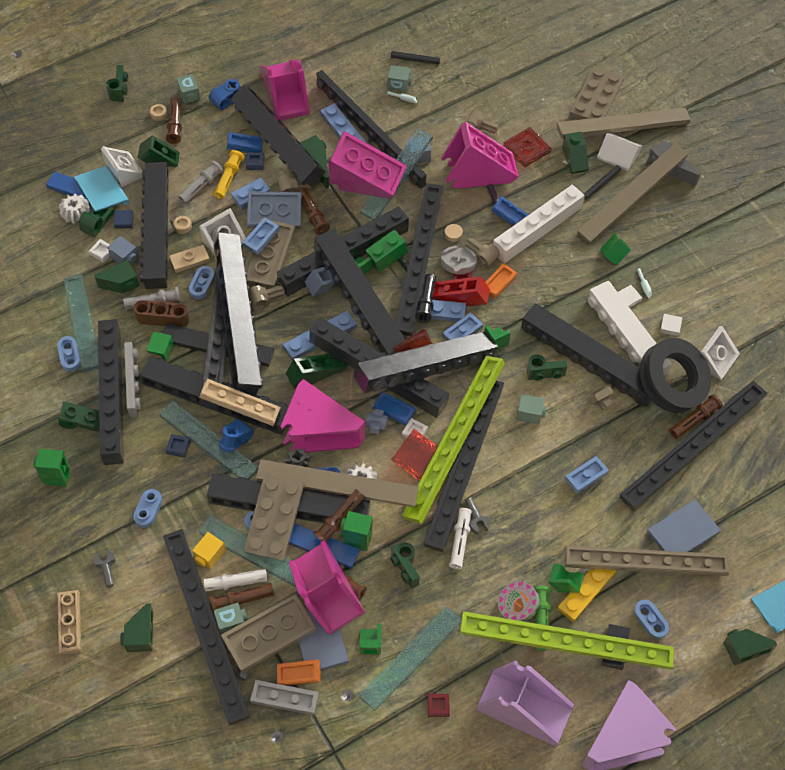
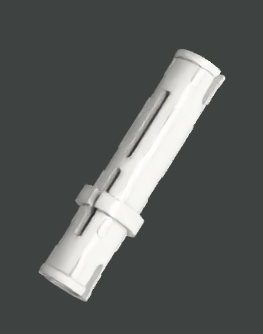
(463, 522)
(240, 579)

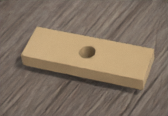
(69, 633)

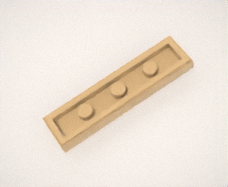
(239, 402)

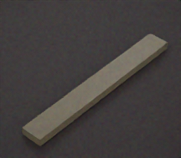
(625, 122)
(632, 193)
(342, 483)
(646, 560)

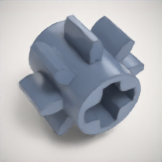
(376, 421)

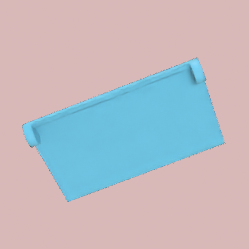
(101, 188)
(772, 606)

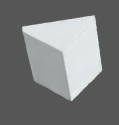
(618, 151)
(121, 165)
(221, 223)
(720, 353)

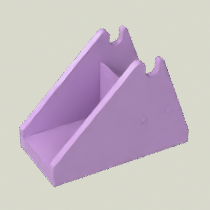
(526, 702)
(630, 732)

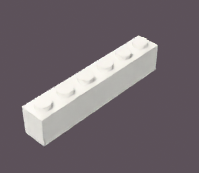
(539, 223)
(622, 323)

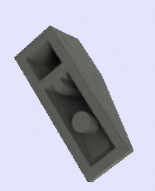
(684, 171)

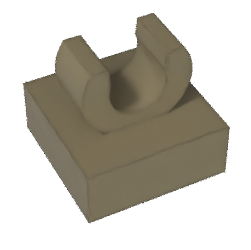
(602, 398)

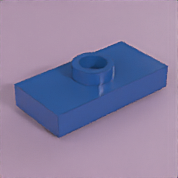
(244, 142)
(508, 211)
(394, 408)

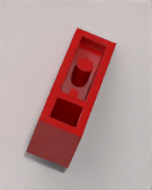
(468, 290)

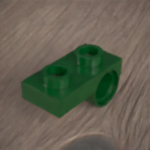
(117, 86)
(93, 222)
(546, 369)
(80, 416)
(408, 572)

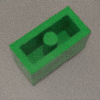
(387, 251)
(52, 467)
(357, 530)

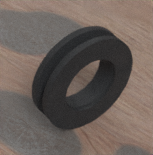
(658, 388)

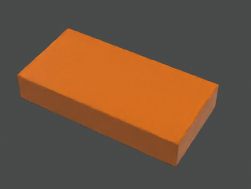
(500, 280)
(298, 672)

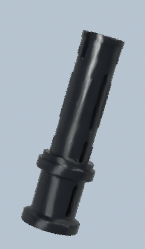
(426, 304)

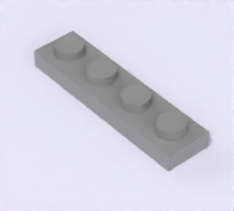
(132, 385)

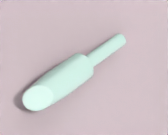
(404, 97)
(644, 283)

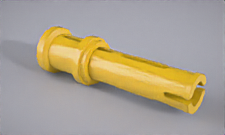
(231, 168)

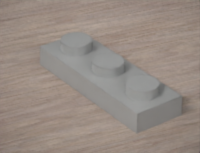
(284, 697)

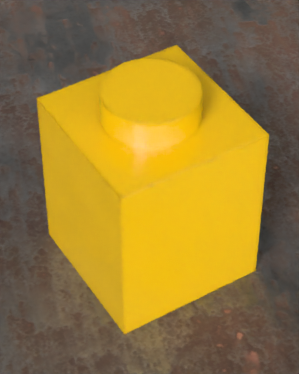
(208, 551)

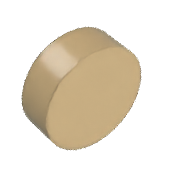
(158, 112)
(182, 224)
(453, 232)

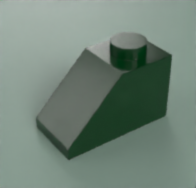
(155, 150)
(575, 152)
(118, 278)
(139, 631)
(747, 645)

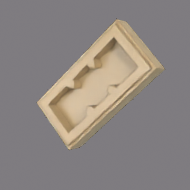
(189, 258)

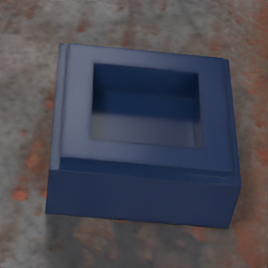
(254, 161)
(123, 219)
(178, 445)

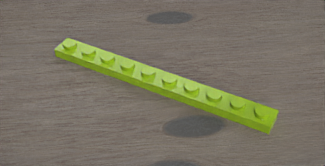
(454, 438)
(567, 640)

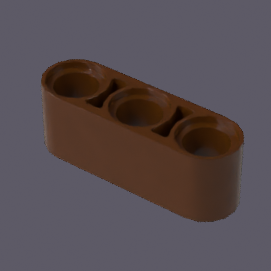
(154, 308)

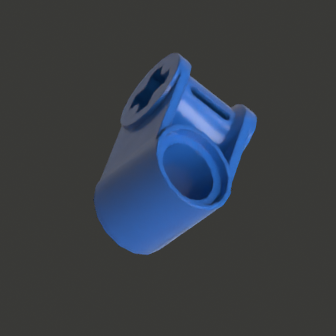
(223, 94)
(235, 435)

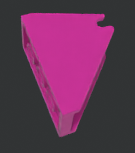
(286, 89)
(478, 160)
(364, 169)
(320, 422)
(325, 588)

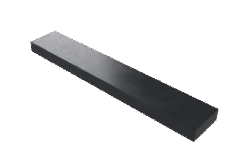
(198, 341)

